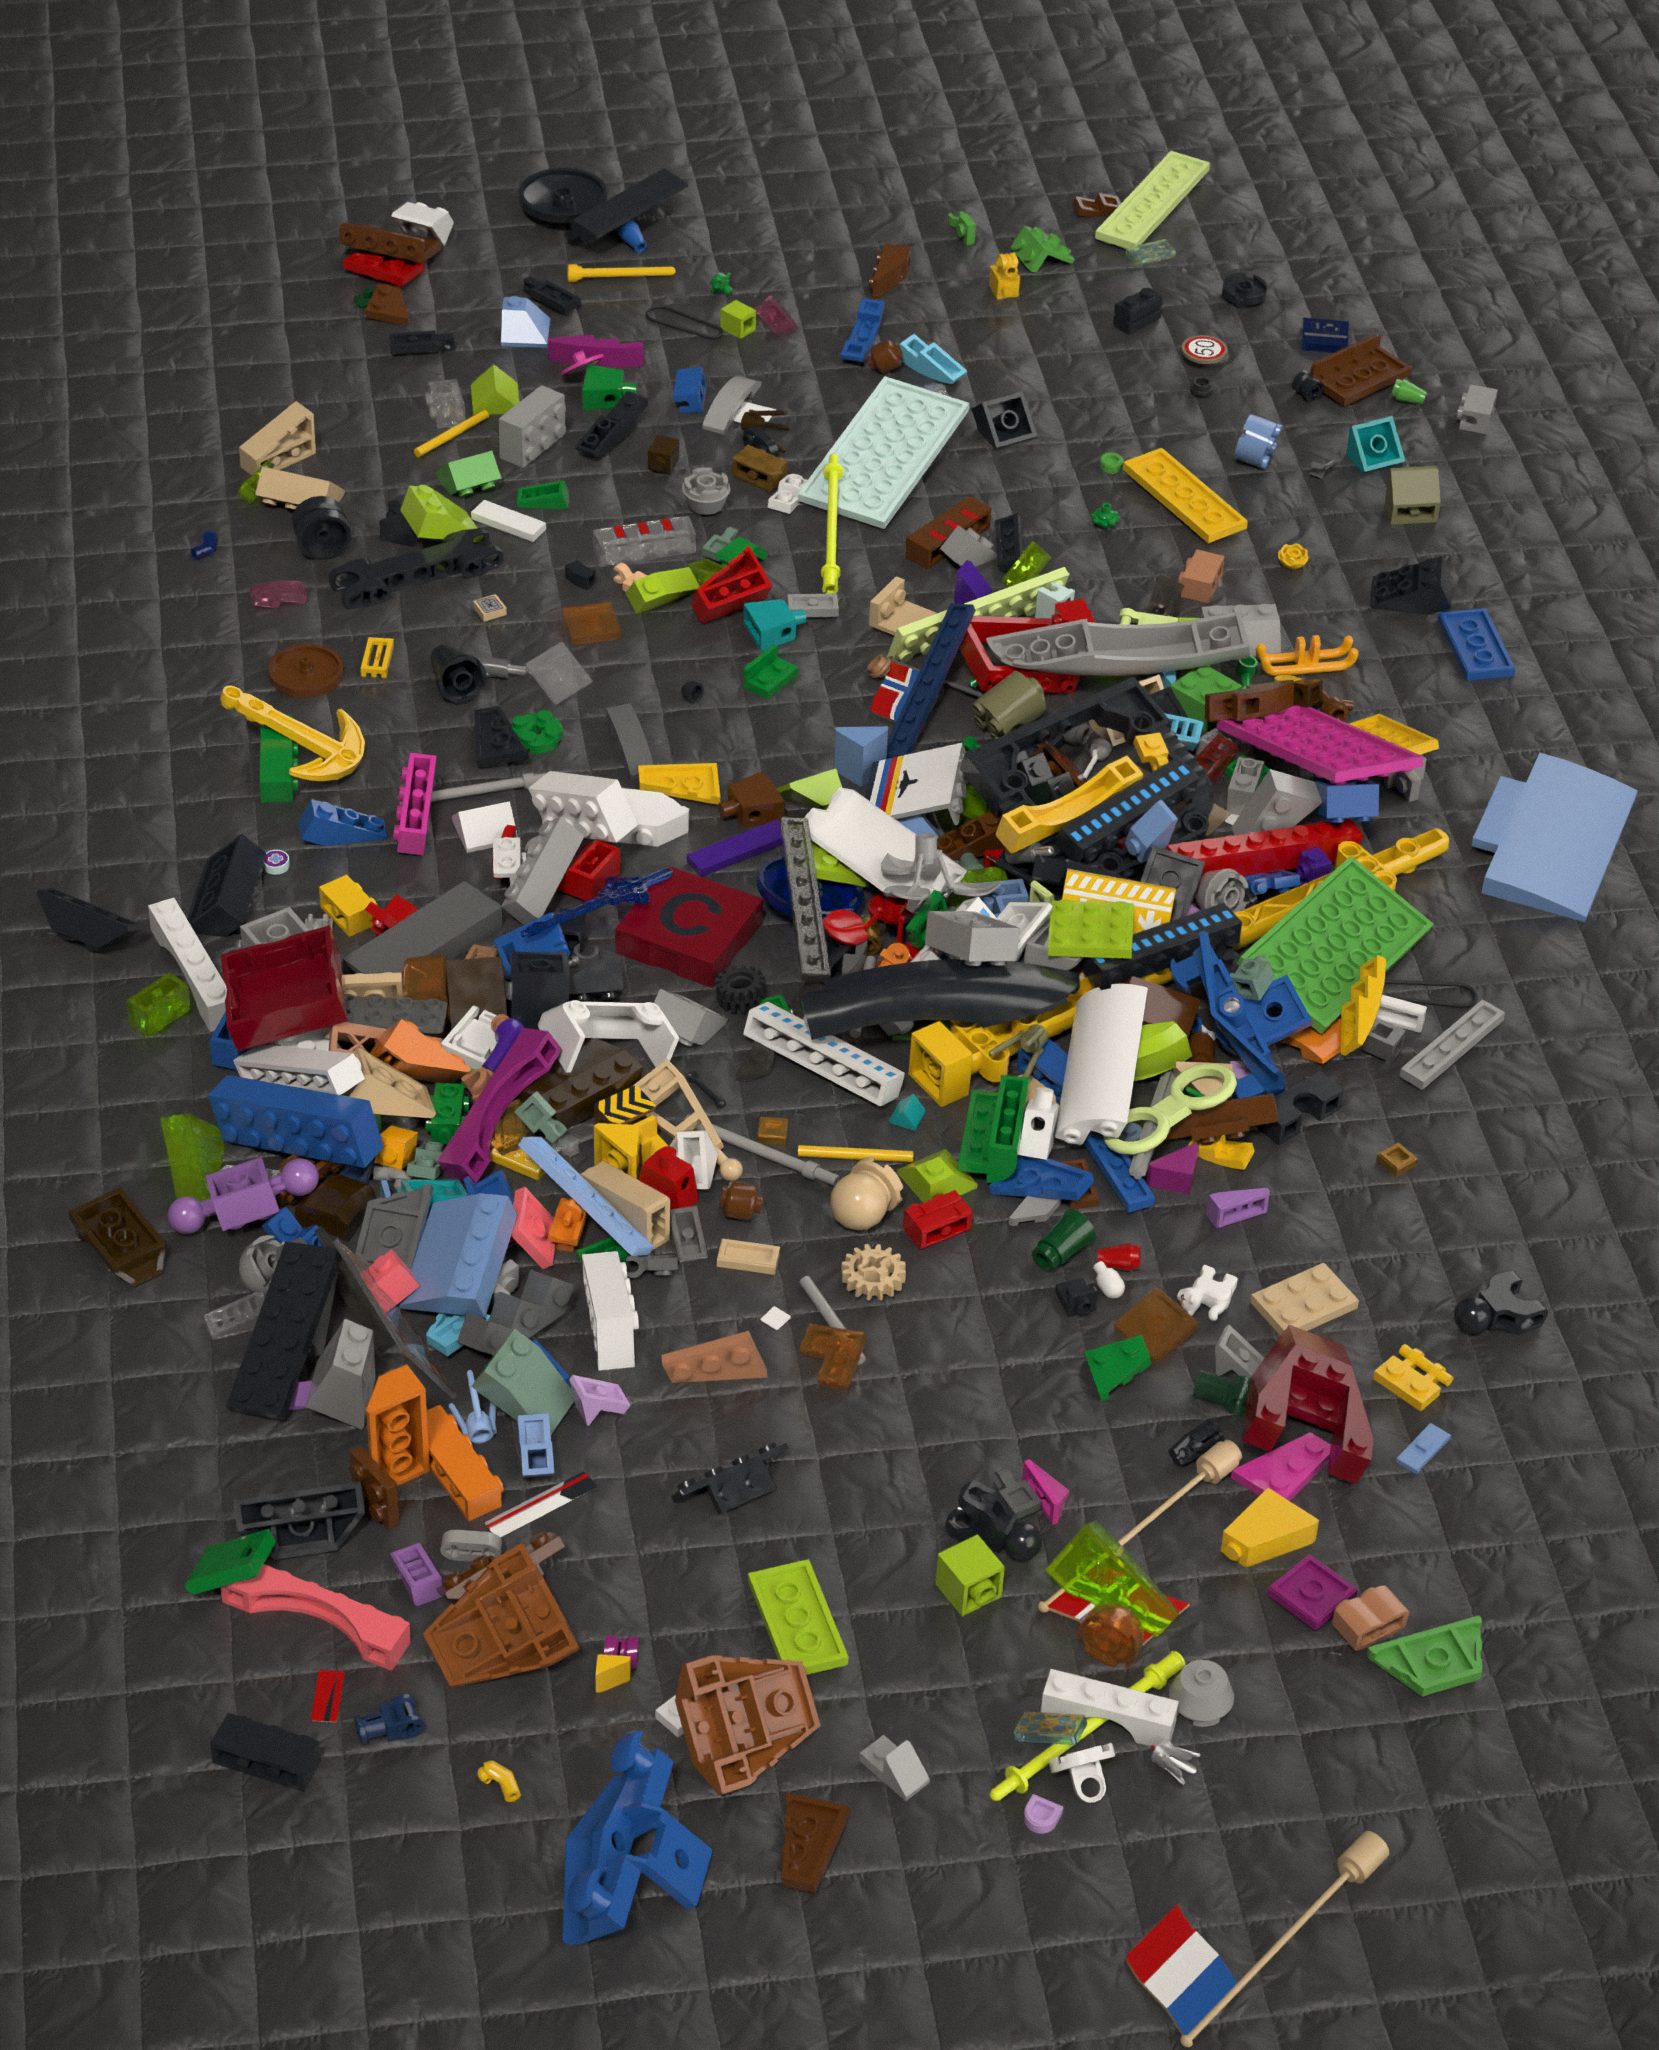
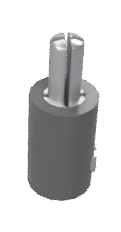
(501, 667)
(1028, 854)

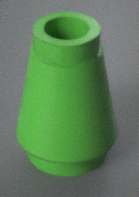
(1408, 392)

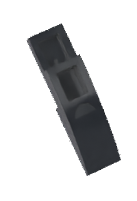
(615, 427)

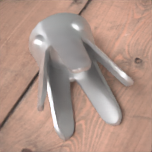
(1172, 1757)

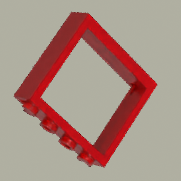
(982, 667)

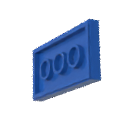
(1476, 644)

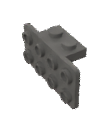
(384, 1012)

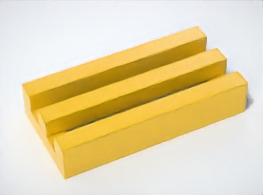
(375, 669)

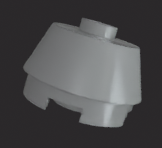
(706, 491)
(1221, 887)
(1202, 1692)

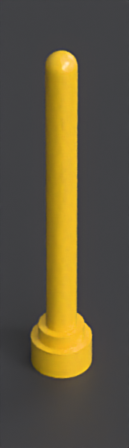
(576, 272)

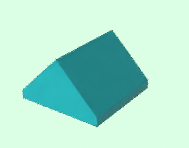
(1374, 445)

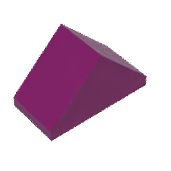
(1174, 1171)

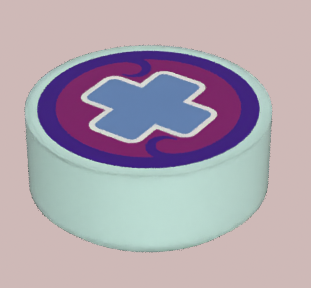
(276, 862)

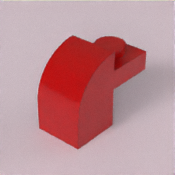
(395, 912)

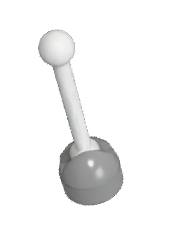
(1098, 750)

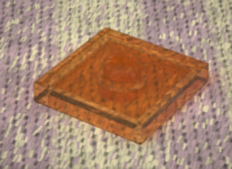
(591, 623)
(1159, 1322)

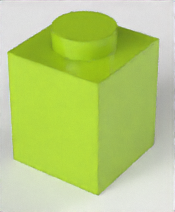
(738, 319)

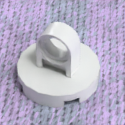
(1084, 1765)

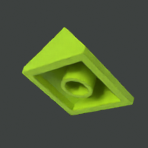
(494, 392)

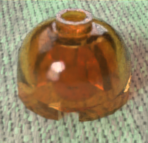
(1111, 1634)

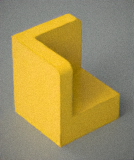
(648, 1138)

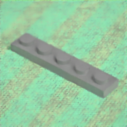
(1452, 1044)

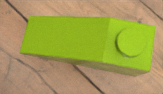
(661, 588)

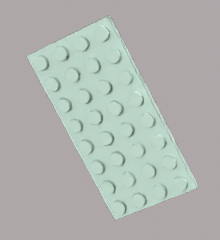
(886, 451)

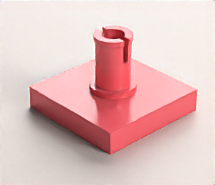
(532, 1228)

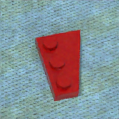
(391, 271)

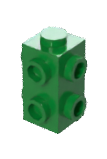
(450, 1106)

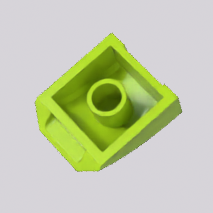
(1160, 1048)

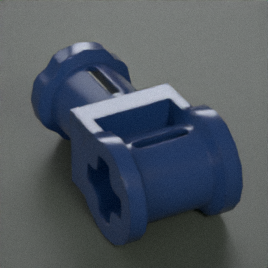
(391, 1720)

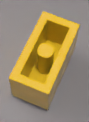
(346, 905)

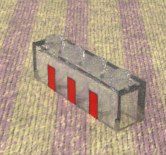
(644, 541)

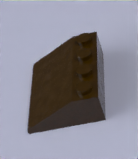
(596, 1075)

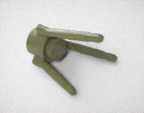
(1030, 1041)

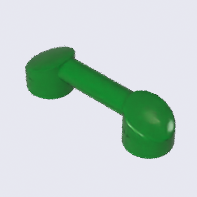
(1246, 669)

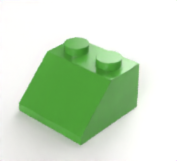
(469, 473)

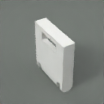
(472, 1038)

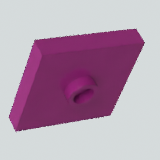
(1311, 1591)

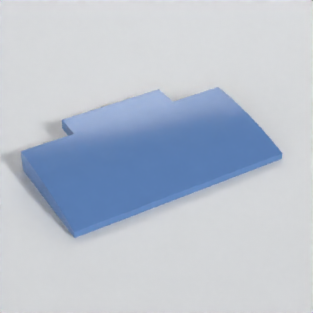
(1553, 836)

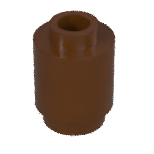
(1202, 1048)

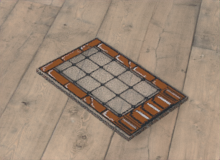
(396, 1321)

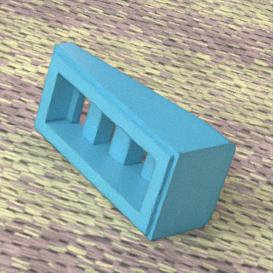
(1186, 725)

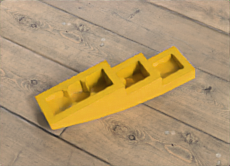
(1360, 1012)

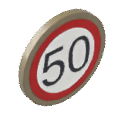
(1204, 349)

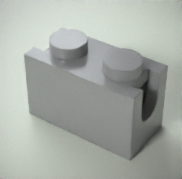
(1477, 409)

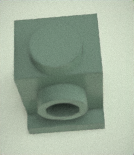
(1255, 973)

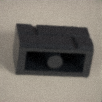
(1137, 310)

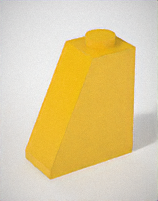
(1268, 1530)

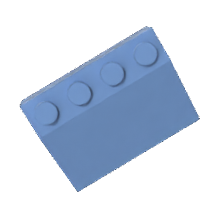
(461, 1254)

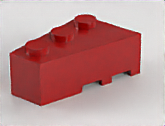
(730, 588)

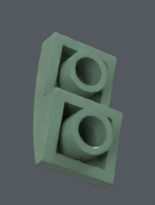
(426, 1162)

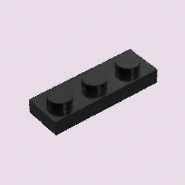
(1008, 541)

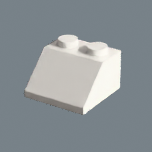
(424, 221)

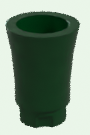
(1063, 1240)

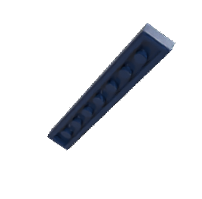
(929, 680)

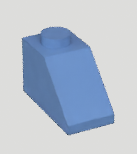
(1151, 829)

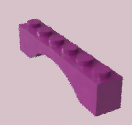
(525, 1061)

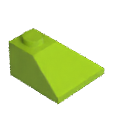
(813, 790)
(935, 1176)

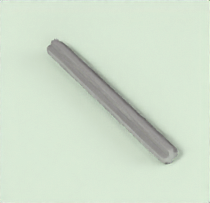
(1141, 1160)

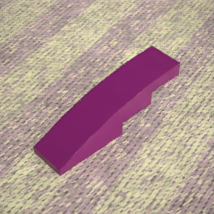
(615, 353)

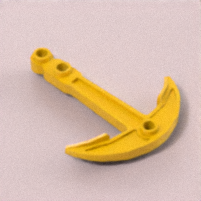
(340, 756)

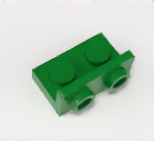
(768, 673)

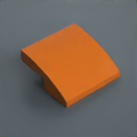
(1317, 1046)

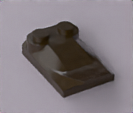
(121, 1236)

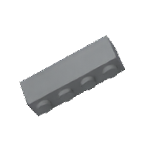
(542, 870)

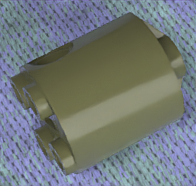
(1009, 705)

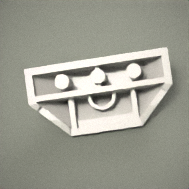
(657, 818)

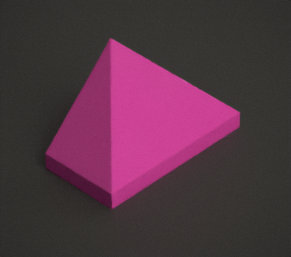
(1047, 1489)

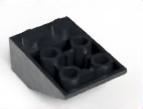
(1414, 588)

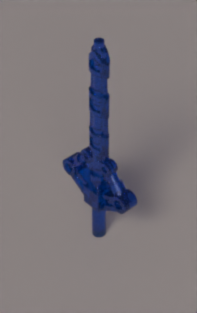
(615, 891)

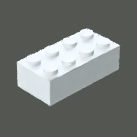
(586, 802)

